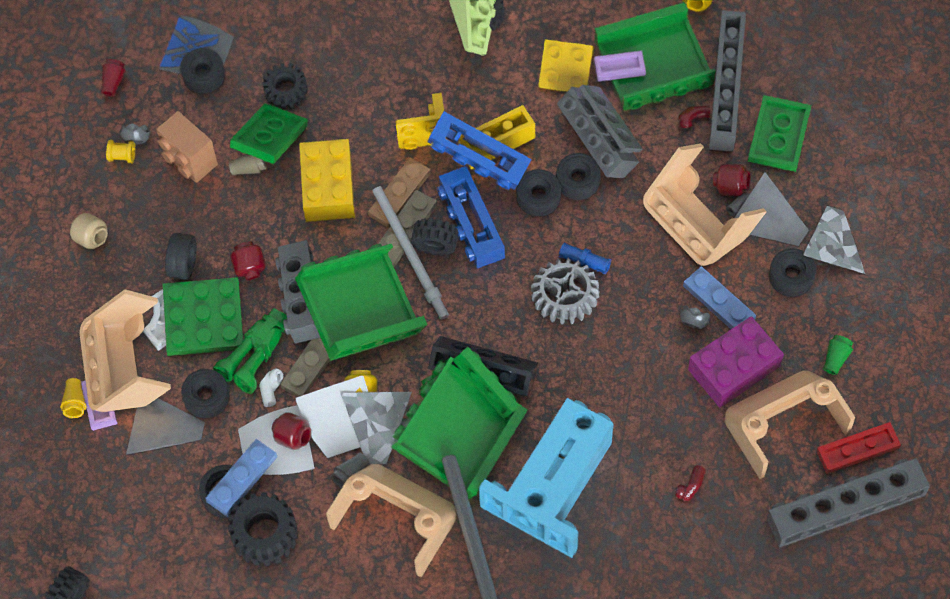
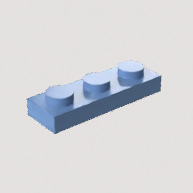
(717, 298)
(241, 477)

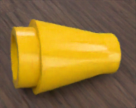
(73, 400)

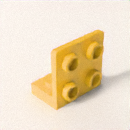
(565, 65)
(416, 131)

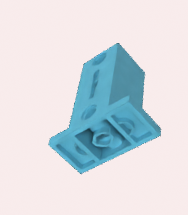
(553, 477)

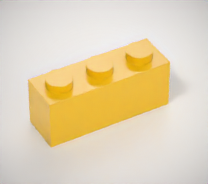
(510, 129)

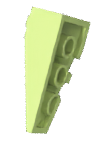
(473, 23)

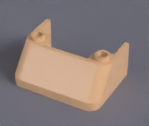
(687, 218)
(110, 356)
(749, 417)
(433, 512)

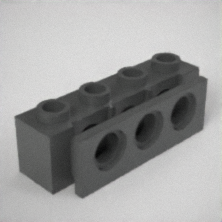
(589, 110)

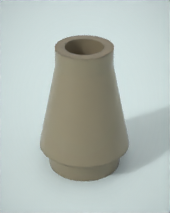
(247, 165)

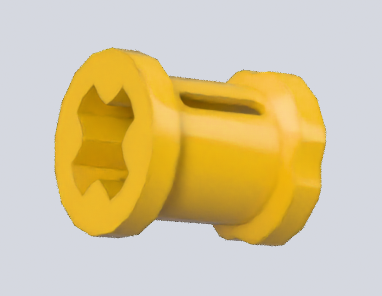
(120, 151)

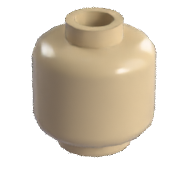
(88, 231)

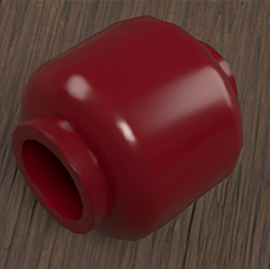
(732, 179)
(248, 260)
(291, 431)

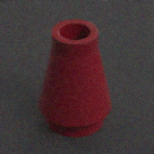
(112, 74)

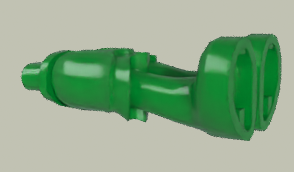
(263, 339)

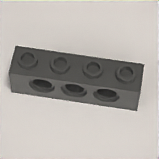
(291, 259)

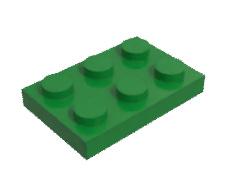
(268, 133)
(779, 133)

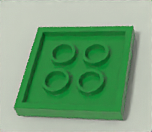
(202, 316)

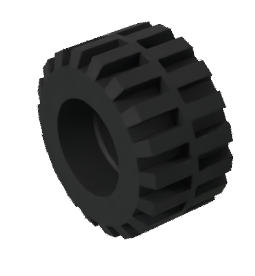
(260, 509)

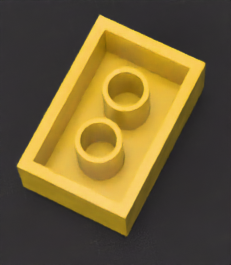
(327, 180)

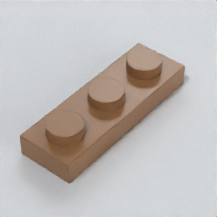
(401, 189)

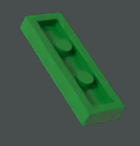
(486, 382)

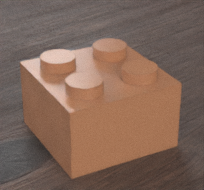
(186, 147)

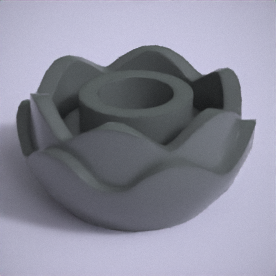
(135, 133)
(694, 317)

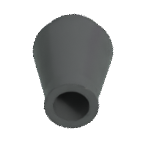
(349, 468)

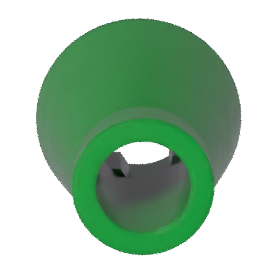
(837, 353)

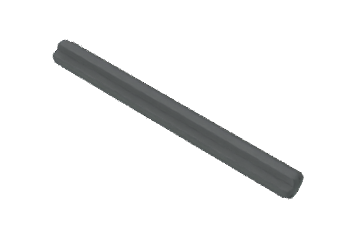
(469, 527)

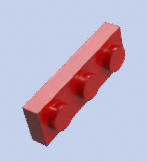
(858, 448)

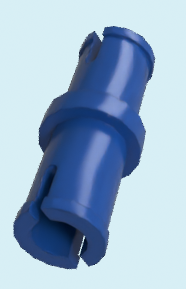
(585, 258)

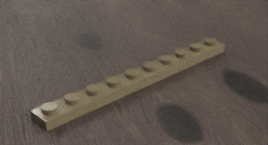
(314, 357)

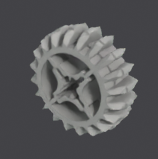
(580, 301)

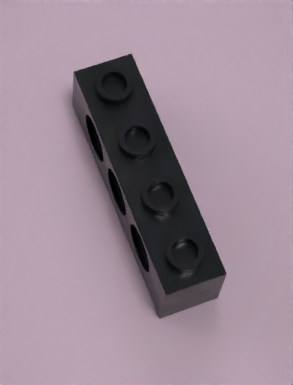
(513, 372)

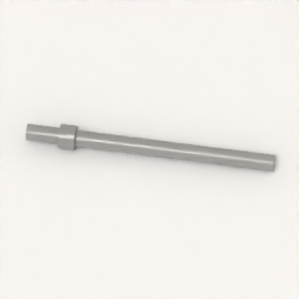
(432, 293)

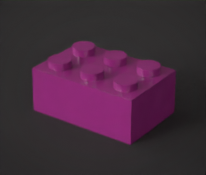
(735, 361)

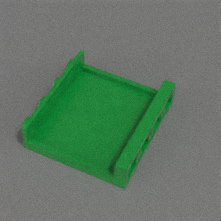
(669, 53)
(357, 301)
(456, 422)

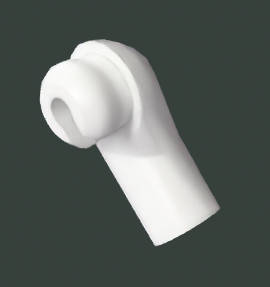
(269, 385)

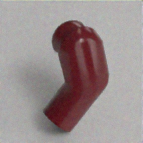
(691, 113)
(694, 484)

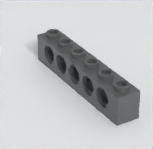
(727, 81)
(788, 530)

